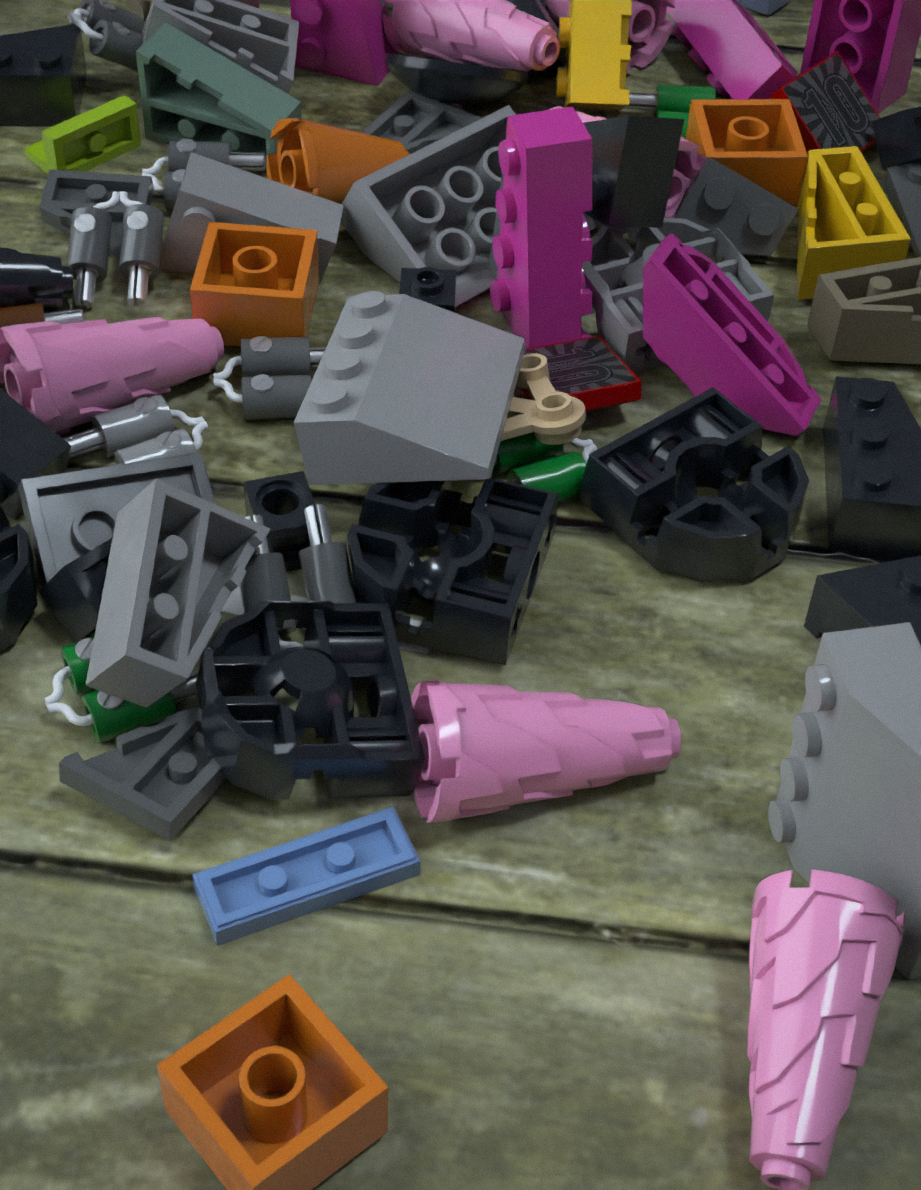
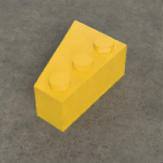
(595, 54)
(843, 218)

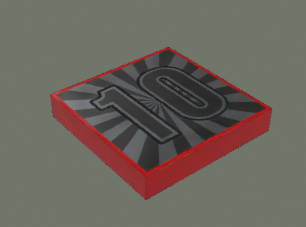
(830, 106)
(588, 372)

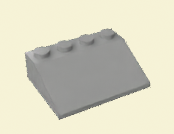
(435, 207)
(407, 395)
(856, 771)

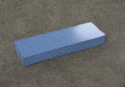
(305, 875)

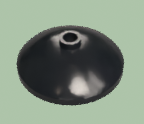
(455, 82)

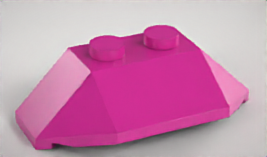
(721, 340)

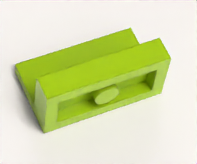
(88, 138)

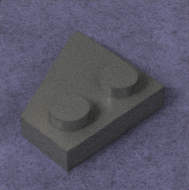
(419, 121)
(77, 189)
(738, 207)
(153, 775)

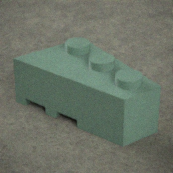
(206, 96)

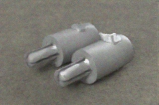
(139, 432)

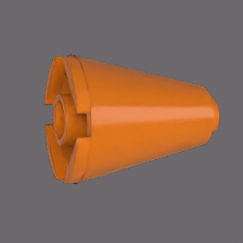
(327, 157)

